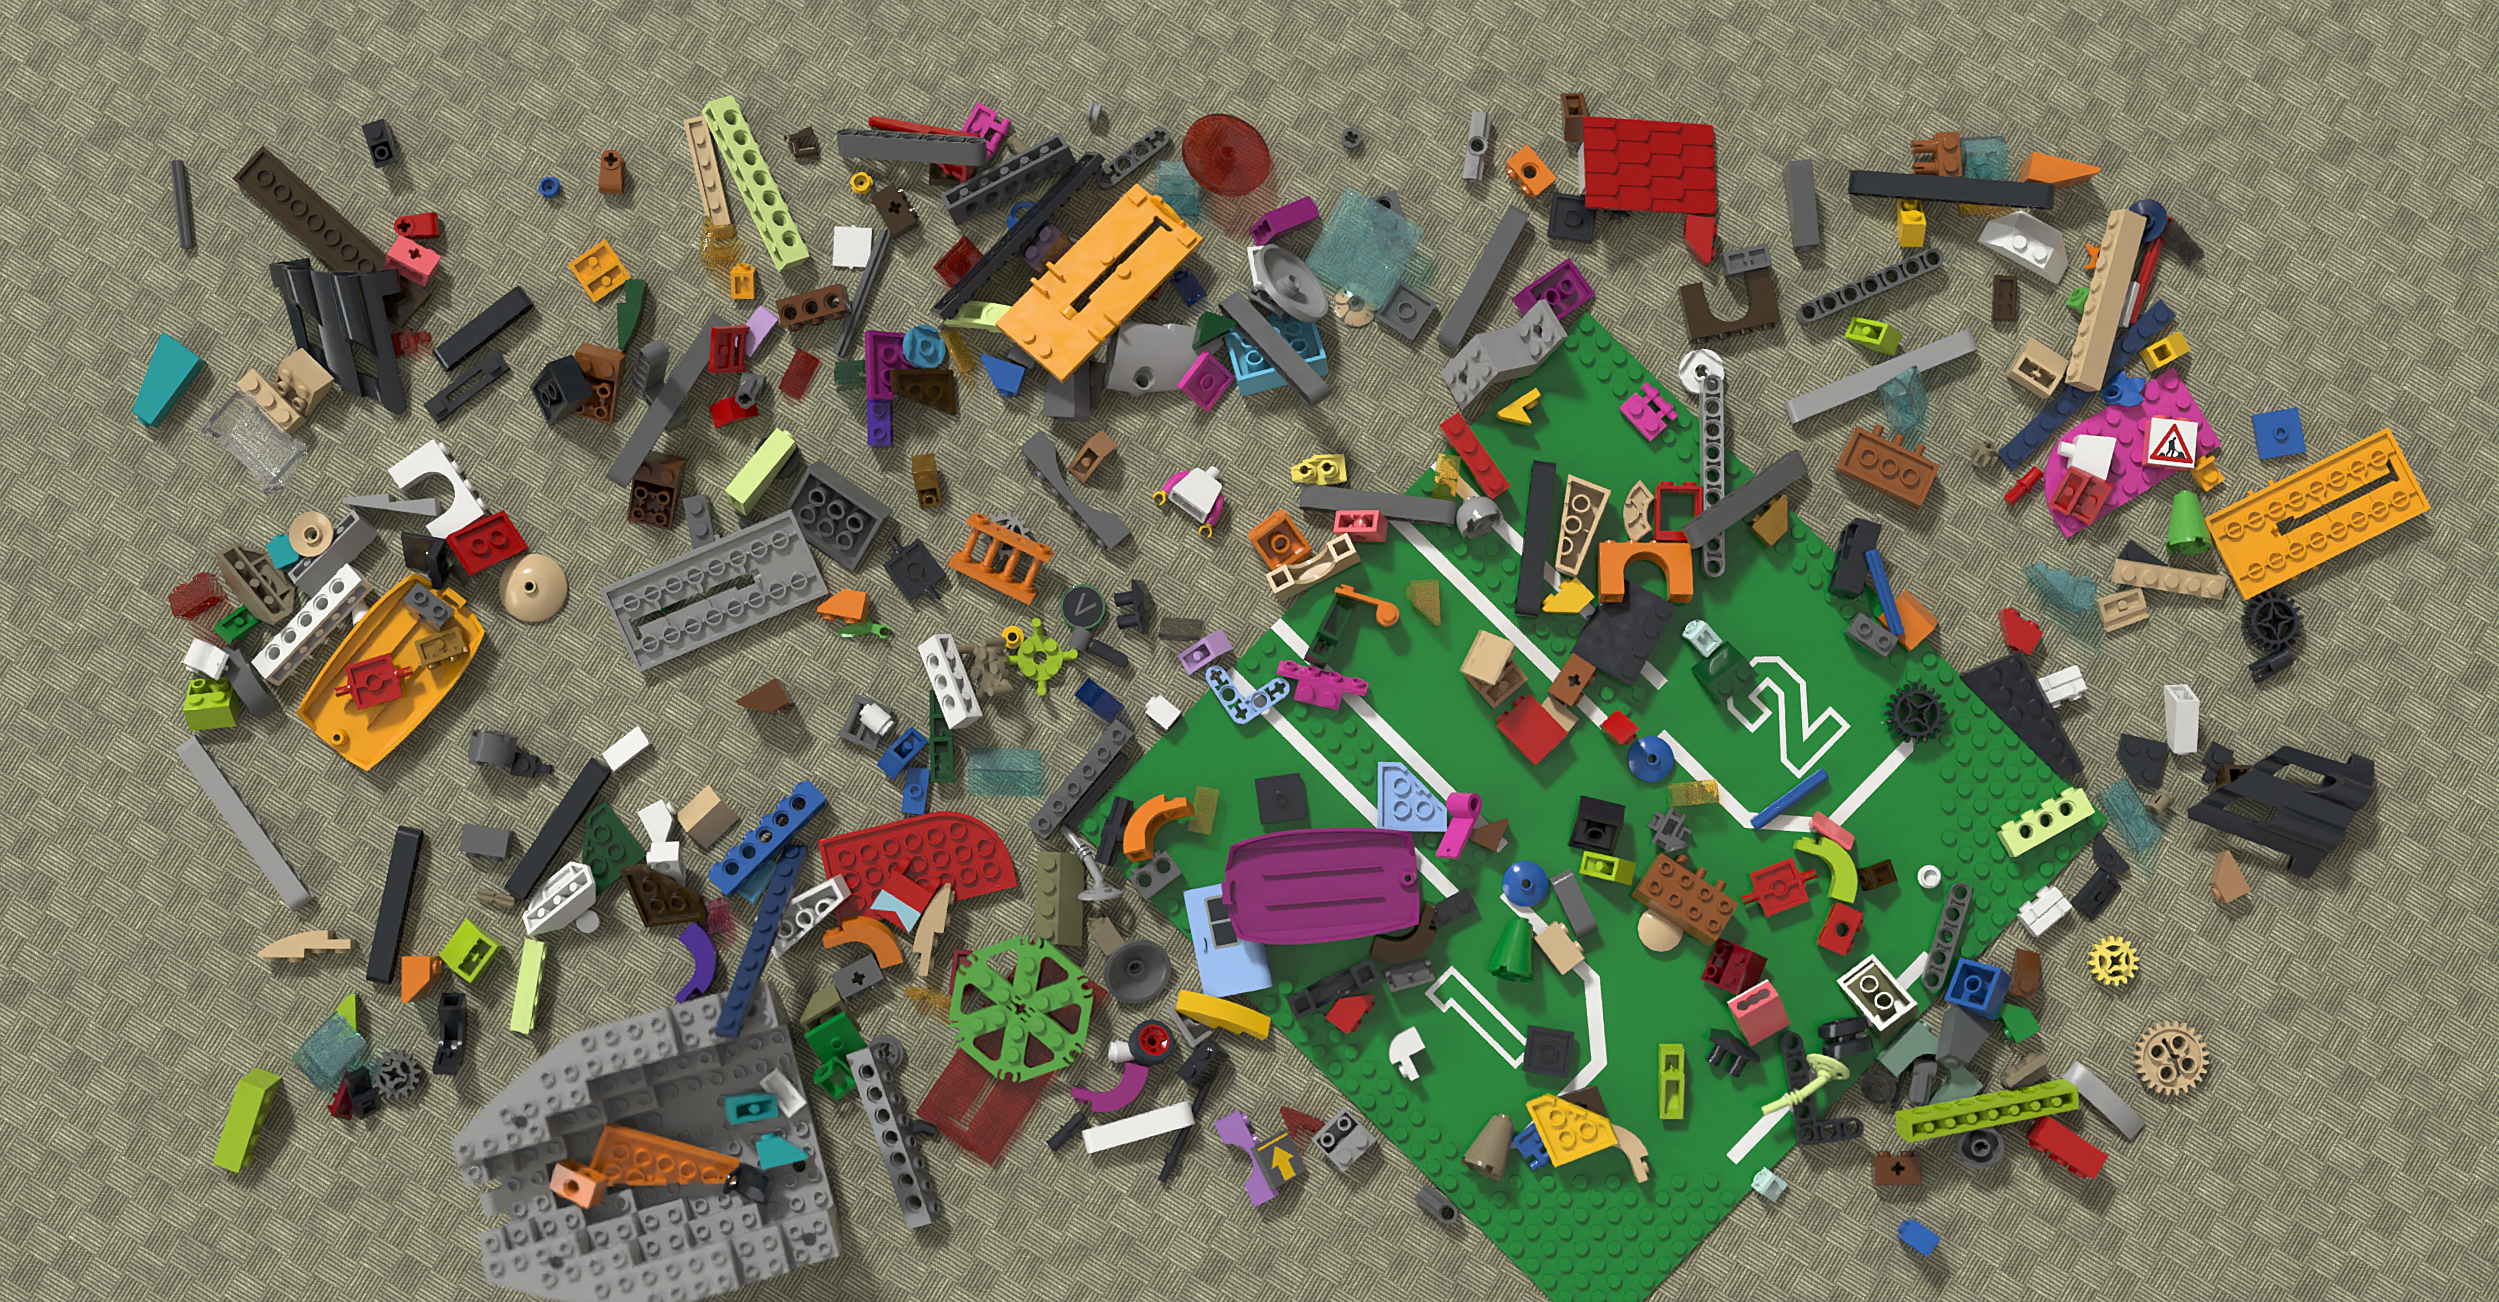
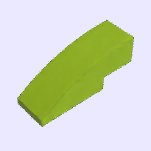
(1671, 1081)

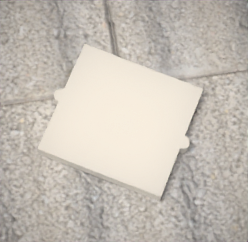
(851, 246)

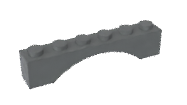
(1106, 526)

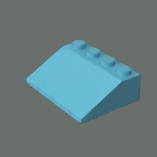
(1255, 373)

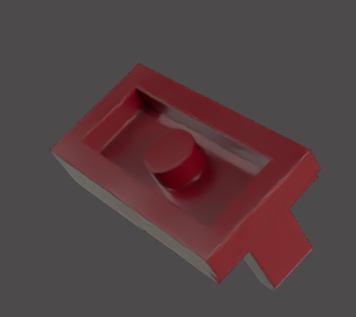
(959, 957)
(342, 1104)

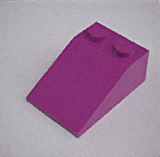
(1561, 287)

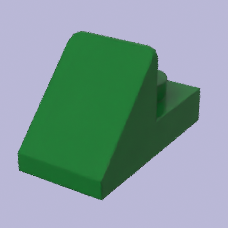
(237, 625)

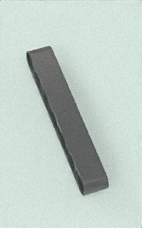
(912, 147)
(1482, 277)
(1879, 281)
(1275, 349)
(1744, 499)
(1392, 506)

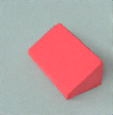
(1831, 830)

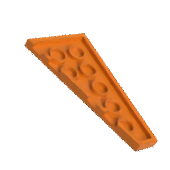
(647, 1159)

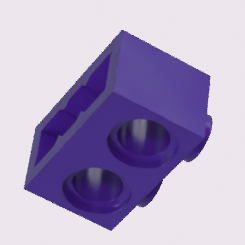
(880, 424)

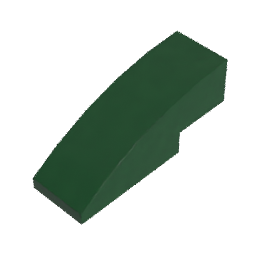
(631, 313)
(1329, 631)

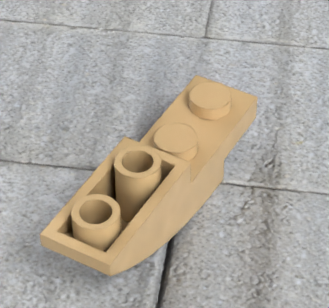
(932, 921)
(299, 946)

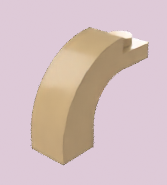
(1634, 1150)

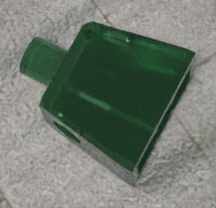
(847, 376)

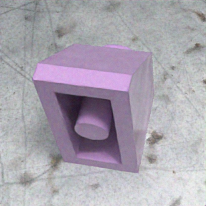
(1205, 651)

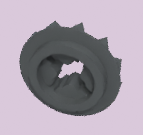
(895, 1048)

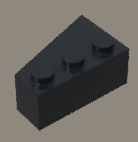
(1850, 560)

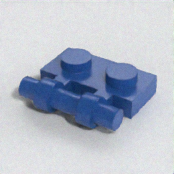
(1528, 1143)

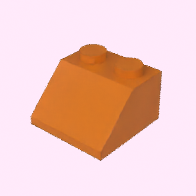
(420, 975)

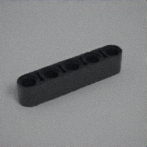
(483, 329)

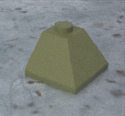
(824, 1006)

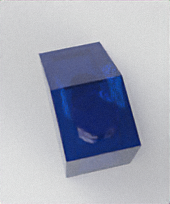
(1099, 700)

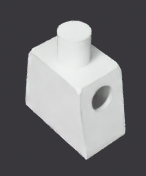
(2089, 453)

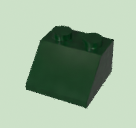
(1724, 672)

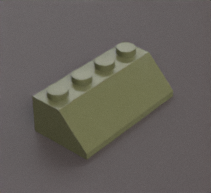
(1057, 902)

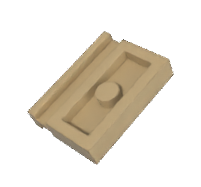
(2122, 608)

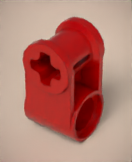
(422, 226)

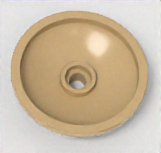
(548, 591)

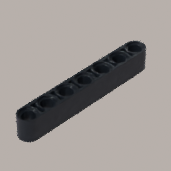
(1535, 539)
(557, 829)
(394, 905)

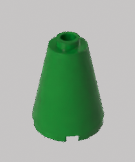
(1515, 953)

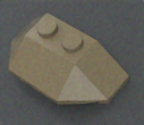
(257, 582)

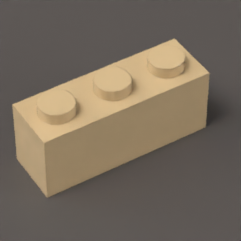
(272, 401)

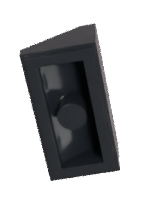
(2096, 893)

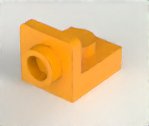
(742, 281)
(2206, 473)

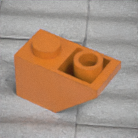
(846, 605)

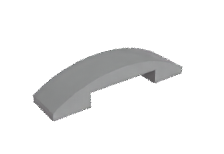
(2104, 1100)

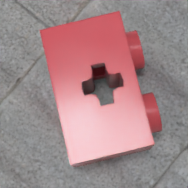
(412, 260)
(1361, 525)

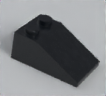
(560, 389)

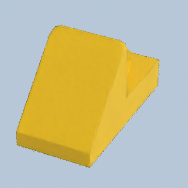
(1515, 412)

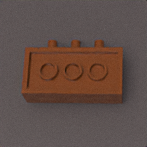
(1887, 466)
(1685, 898)

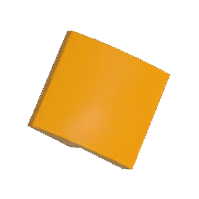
(599, 270)

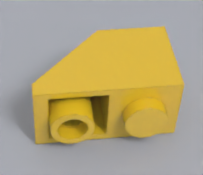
(1910, 223)
(2165, 351)
(1569, 600)

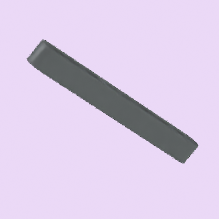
(664, 406)

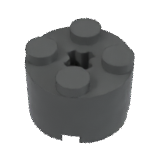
(492, 748)
(1980, 1146)

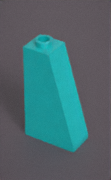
(166, 380)

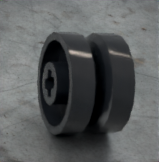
(1844, 1036)

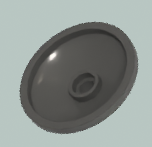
(1144, 979)

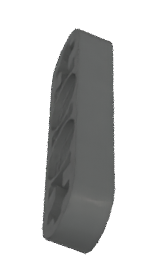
(1130, 155)

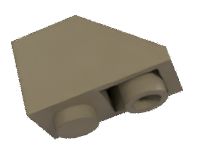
(1104, 932)

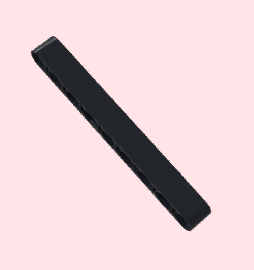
(1951, 189)

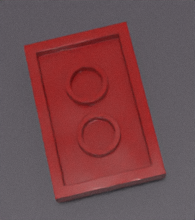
(486, 543)

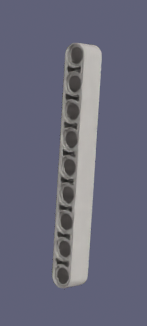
(1869, 379)
(1716, 465)
(245, 823)

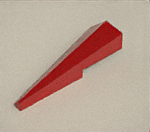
(962, 172)

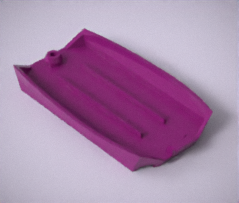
(1321, 885)

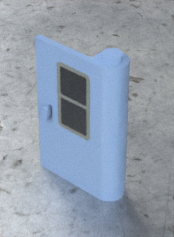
(1226, 962)

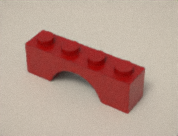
(1475, 456)

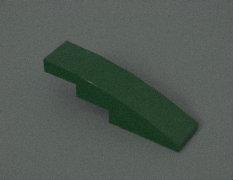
(940, 743)

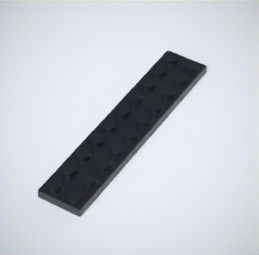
(1012, 240)

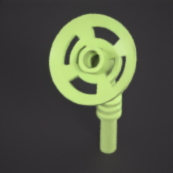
(1826, 1070)

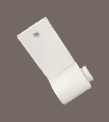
(206, 658)

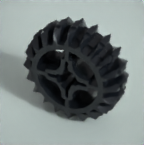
(2273, 630)
(1922, 720)

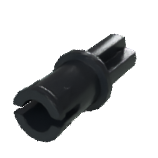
(1067, 1131)

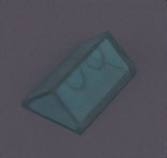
(1003, 771)
(2129, 815)

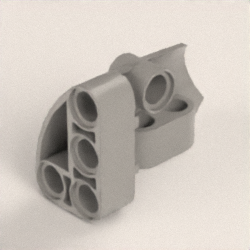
(1151, 355)

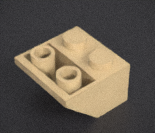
(2038, 368)
(303, 381)

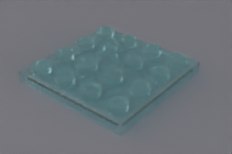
(1364, 247)

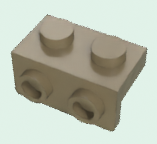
(2025, 1073)

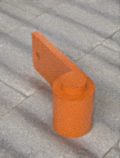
(1386, 613)

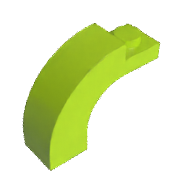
(1842, 868)

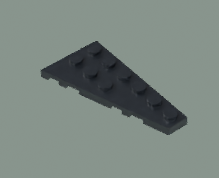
(2019, 700)

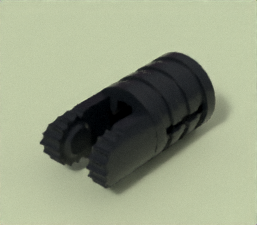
(2273, 662)

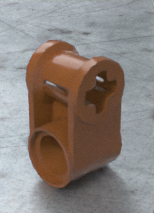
(611, 177)

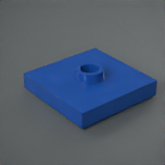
(2278, 433)

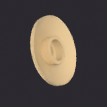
(301, 534)

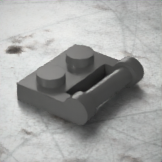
(865, 736)

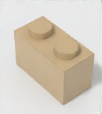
(1558, 947)

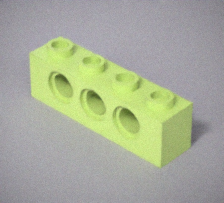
(2078, 809)

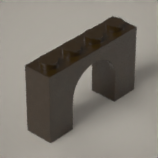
(1703, 325)

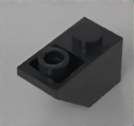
(380, 143)

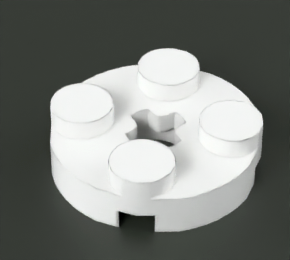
(1699, 358)

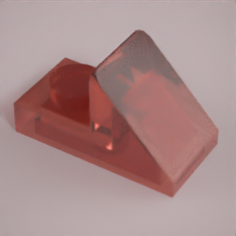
(1294, 1118)

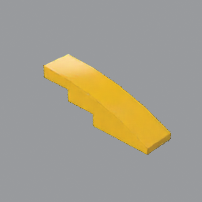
(1223, 1013)

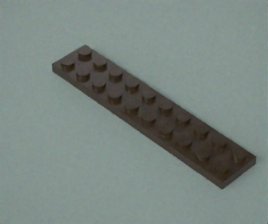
(323, 228)

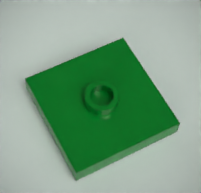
(835, 1038)

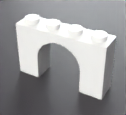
(434, 460)

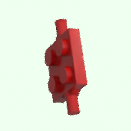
(374, 681)
(1778, 887)

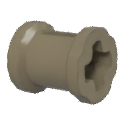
(2159, 804)

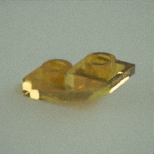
(935, 997)

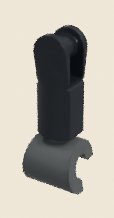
(1083, 640)

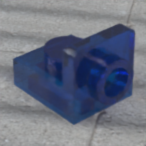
(1187, 287)

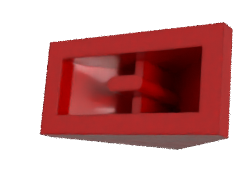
(729, 412)

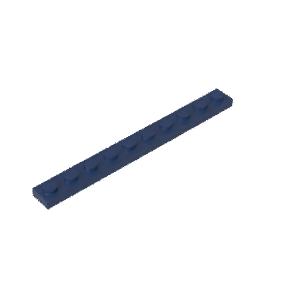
(2072, 398)
(761, 942)

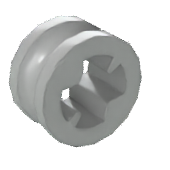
(1094, 112)

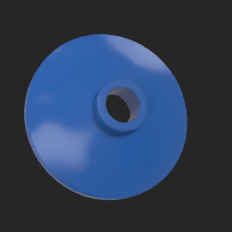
(1639, 761)
(1513, 886)

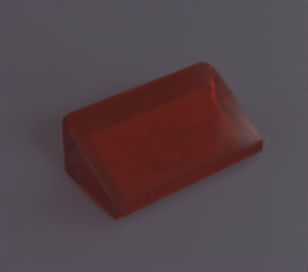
(799, 373)

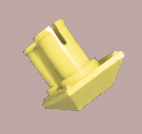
(1321, 470)

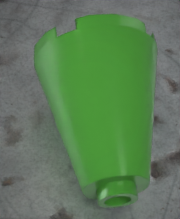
(2187, 526)

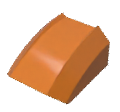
(1279, 541)

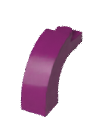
(1128, 1089)

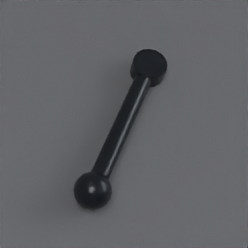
(1899, 1086)

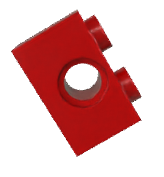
(1830, 939)

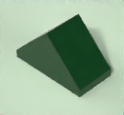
(1211, 327)

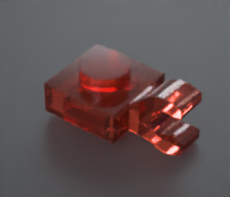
(406, 342)

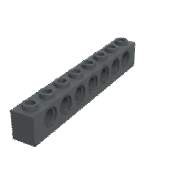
(891, 1147)

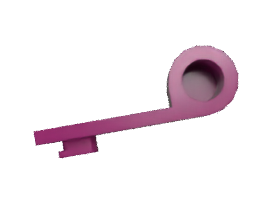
(1465, 811)

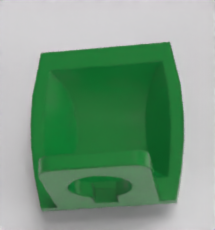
(834, 1078)

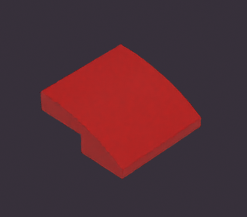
(2081, 495)

